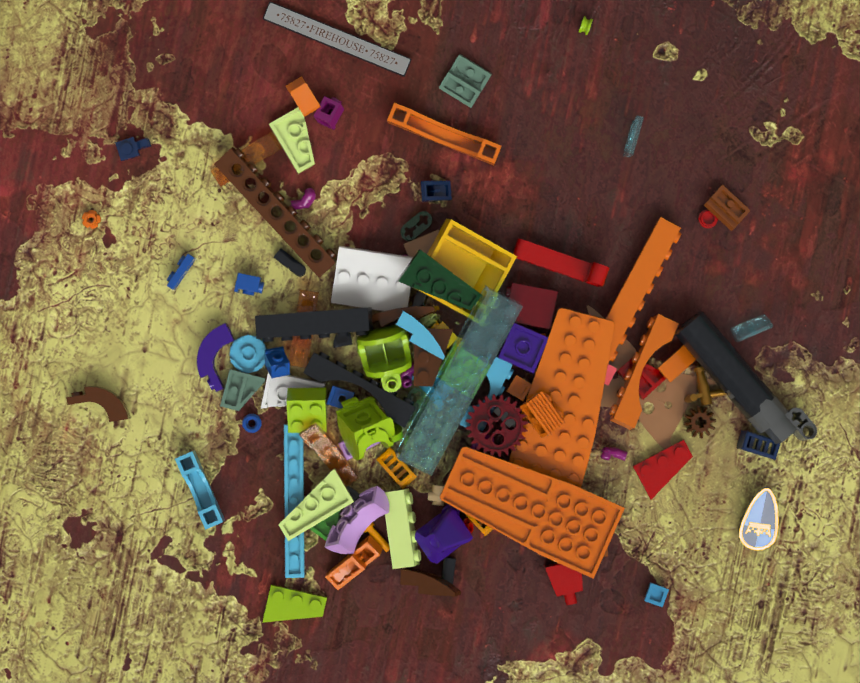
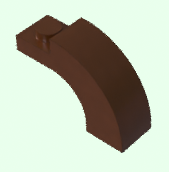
(110, 401)

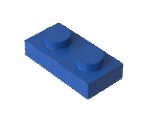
(184, 265)

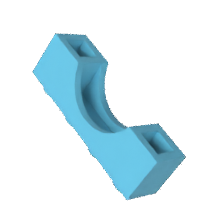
(496, 375)
(200, 488)

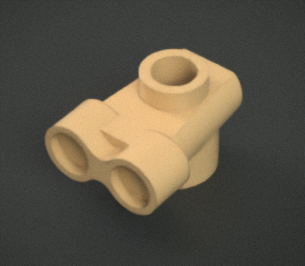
(435, 495)

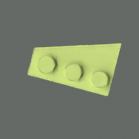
(294, 139)

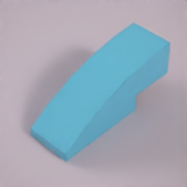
(420, 335)

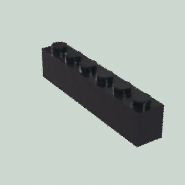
(314, 323)

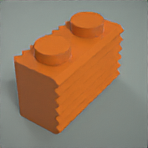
(542, 414)

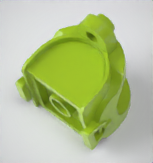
(385, 354)
(364, 424)

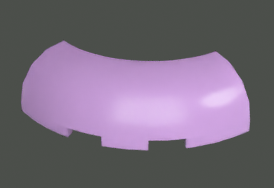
(355, 520)

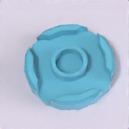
(248, 354)

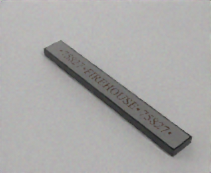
(337, 39)

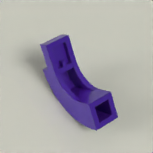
(207, 351)

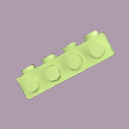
(401, 529)

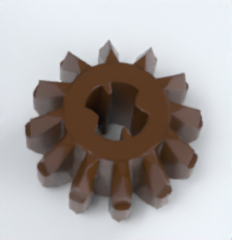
(696, 429)

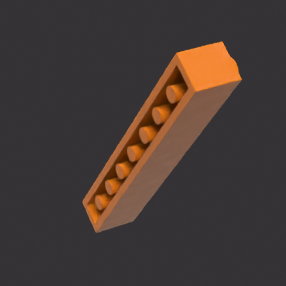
(640, 280)

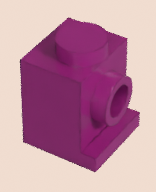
(327, 106)

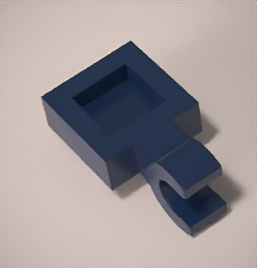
(130, 148)

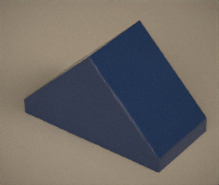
(435, 191)

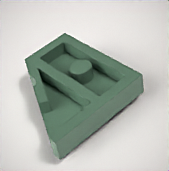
(240, 389)

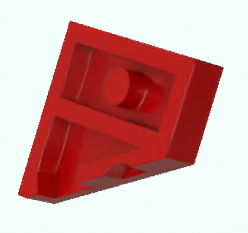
(649, 379)

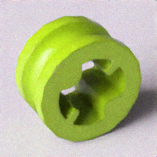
(585, 25)

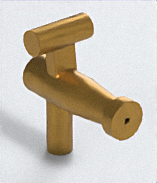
(703, 389)

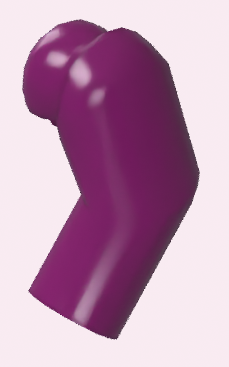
(306, 201)
(607, 452)

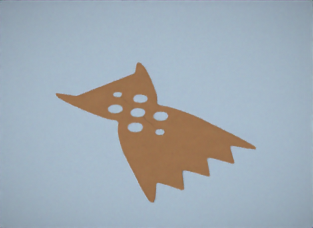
(661, 421)

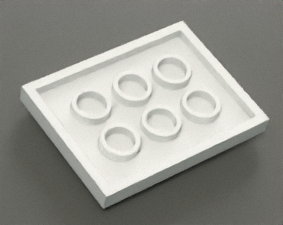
(370, 279)

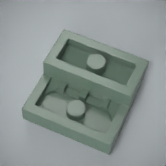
(465, 80)

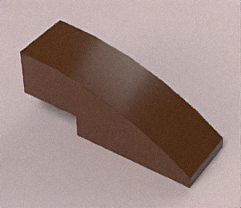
(428, 583)

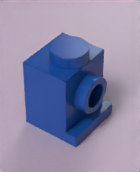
(248, 284)
(277, 362)
(335, 393)

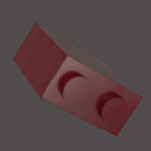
(536, 302)

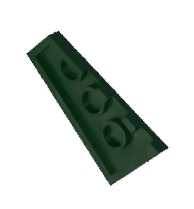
(433, 278)

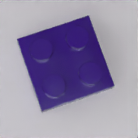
(523, 348)

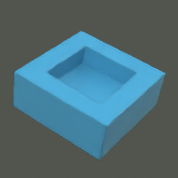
(656, 594)

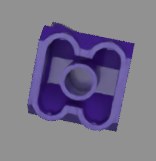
(442, 535)

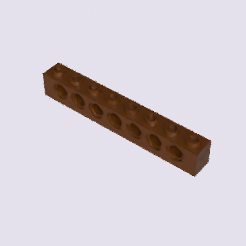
(278, 223)

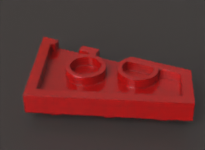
(662, 467)

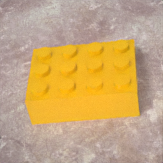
(470, 259)

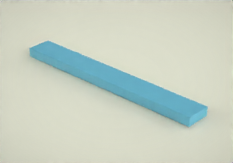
(293, 497)

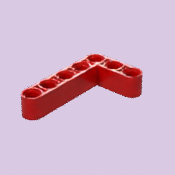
(590, 273)

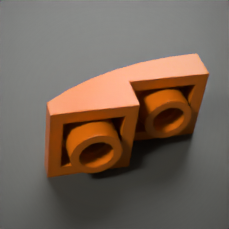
(676, 363)

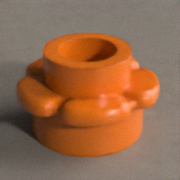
(91, 214)

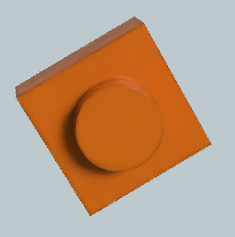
(519, 387)

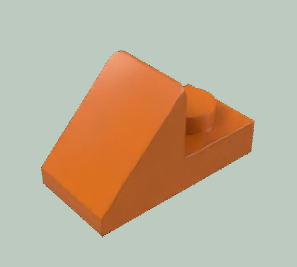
(303, 96)

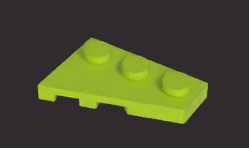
(292, 604)

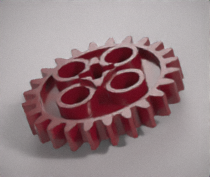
(510, 437)

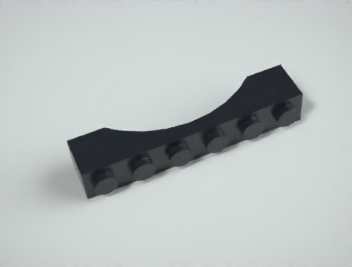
(324, 370)

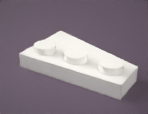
(276, 389)

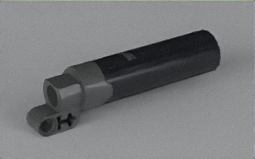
(741, 382)

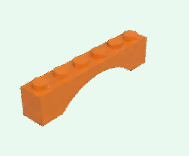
(443, 134)
(628, 407)

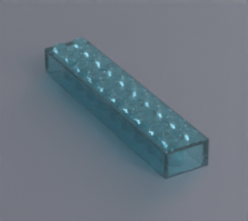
(458, 380)

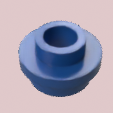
(245, 423)

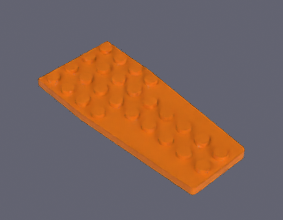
(574, 378)
(533, 509)

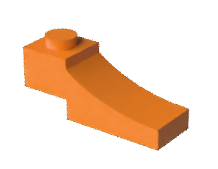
(354, 563)

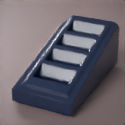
(745, 445)

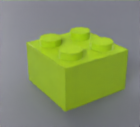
(305, 408)

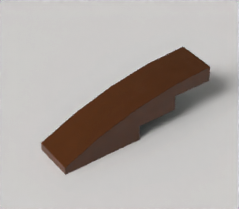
(391, 316)

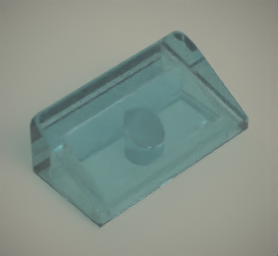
(751, 328)

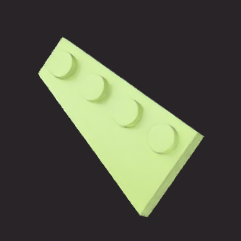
(318, 505)

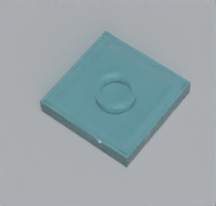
(633, 136)

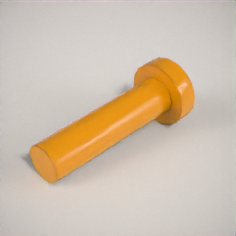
(373, 532)

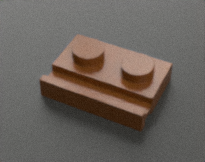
(726, 207)

